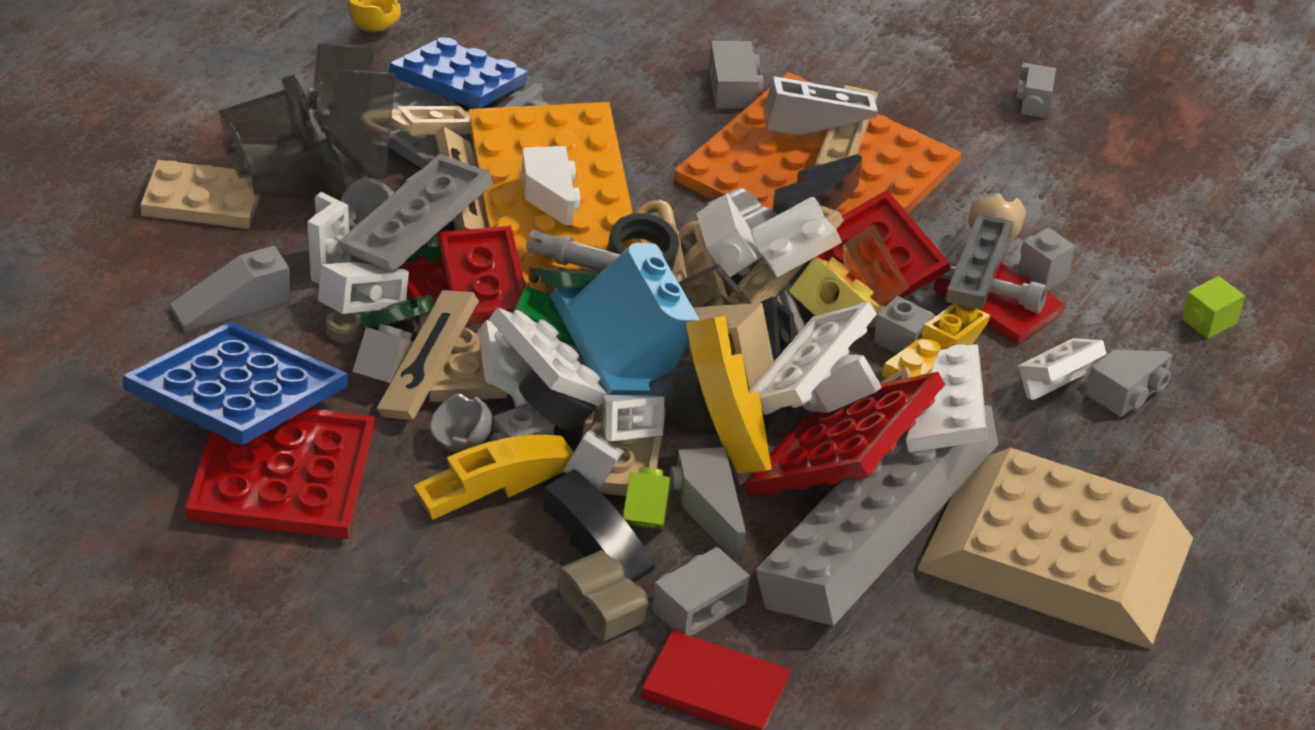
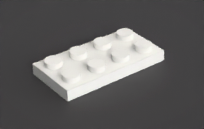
(811, 357)

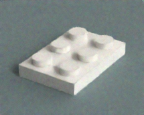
(548, 357)

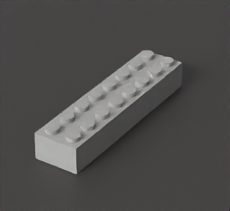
(864, 528)

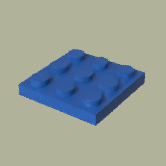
(459, 73)

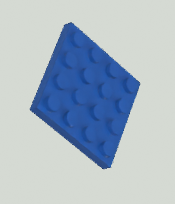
(235, 382)

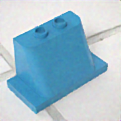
(628, 320)

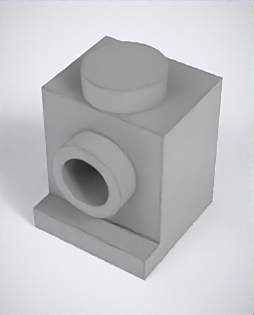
(1035, 89)

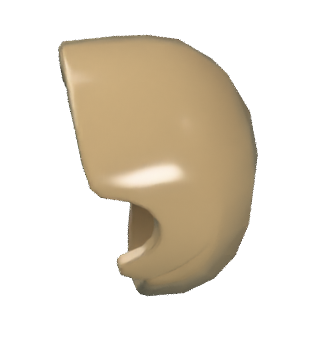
(1001, 209)

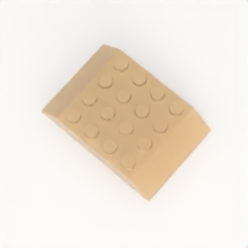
(1062, 545)

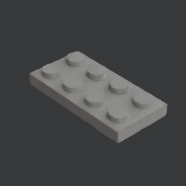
(416, 212)

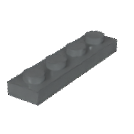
(979, 262)

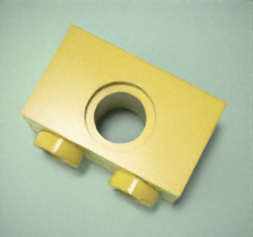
(822, 281)

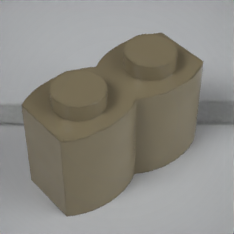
(603, 595)

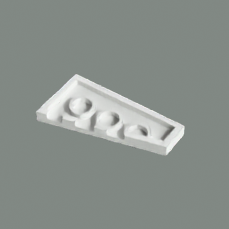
(959, 406)

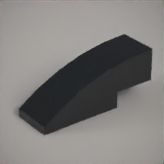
(827, 183)
(595, 524)

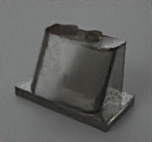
(279, 146)

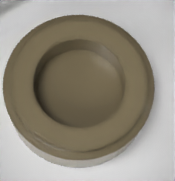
(344, 327)

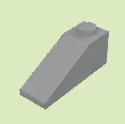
(811, 107)
(237, 289)
(710, 496)

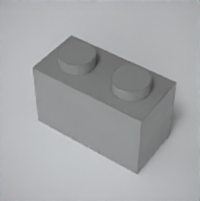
(734, 74)
(700, 592)

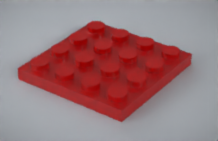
(848, 439)
(287, 479)

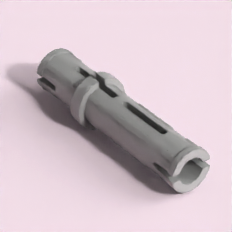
(567, 251)

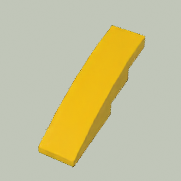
(725, 390)

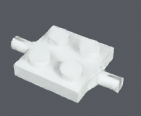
(502, 363)

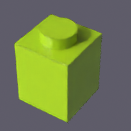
(1213, 307)
(647, 498)

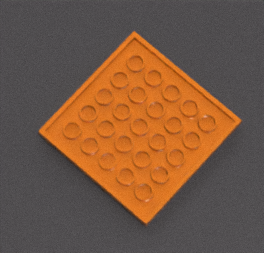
(762, 161)

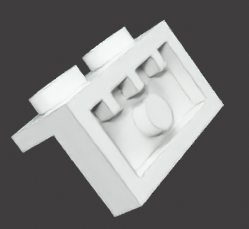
(324, 233)
(794, 237)
(1059, 366)

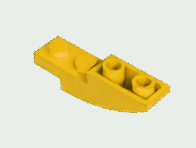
(948, 328)
(498, 464)

